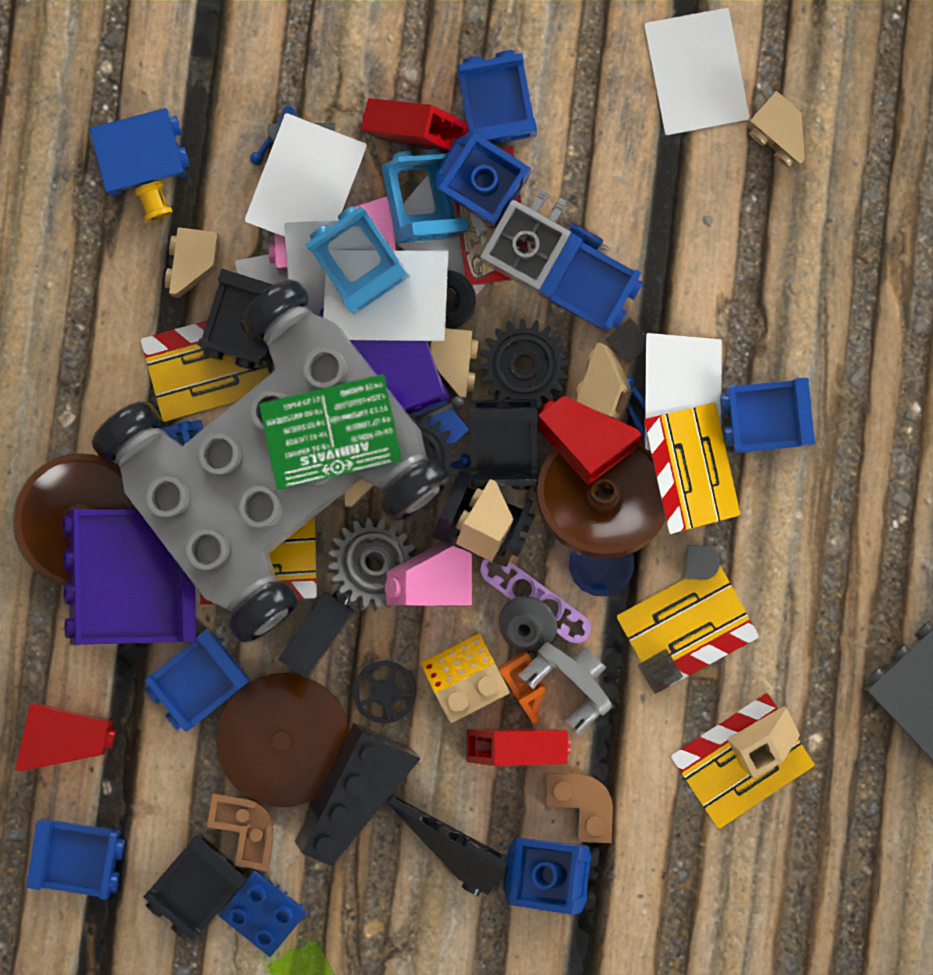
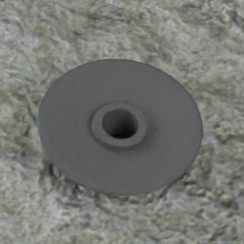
(535, 615)

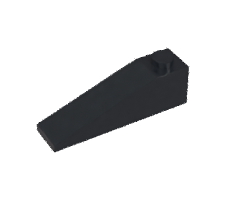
(464, 856)

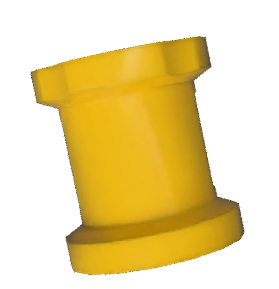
(153, 201)

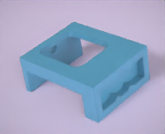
(420, 227)
(374, 283)

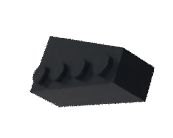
(353, 791)

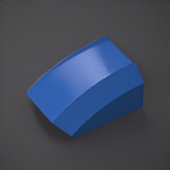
(481, 177)
(547, 875)

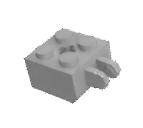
(525, 224)

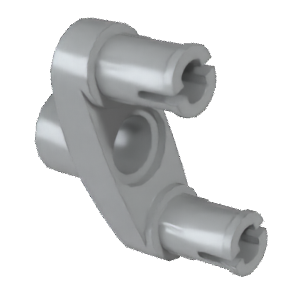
(582, 671)

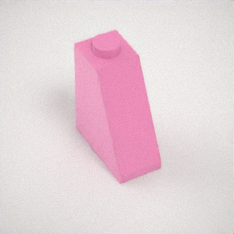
(432, 578)

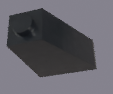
(317, 634)

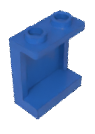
(497, 97)
(139, 150)
(590, 284)
(768, 416)
(196, 681)
(75, 858)

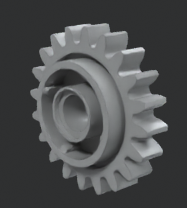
(350, 561)

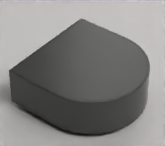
(701, 562)

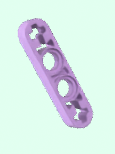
(541, 593)

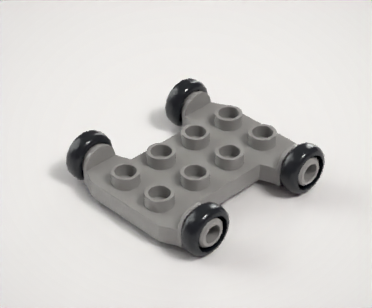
(218, 491)

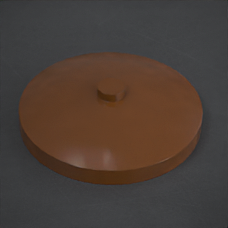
(47, 494)
(608, 516)
(280, 738)

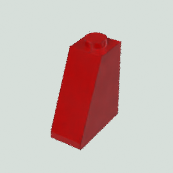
(412, 124)
(586, 437)
(61, 737)
(517, 747)

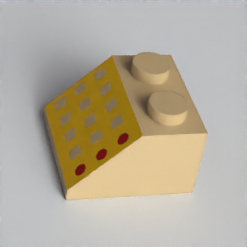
(465, 678)

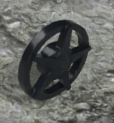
(384, 692)

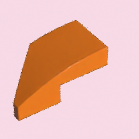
(527, 697)

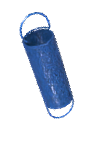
(588, 238)

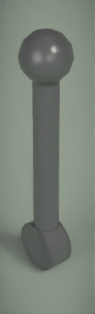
(457, 403)

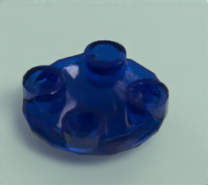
(601, 575)

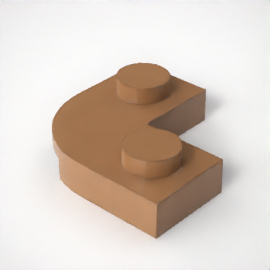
(591, 798)
(251, 821)

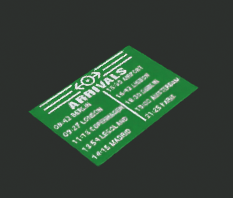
(330, 432)

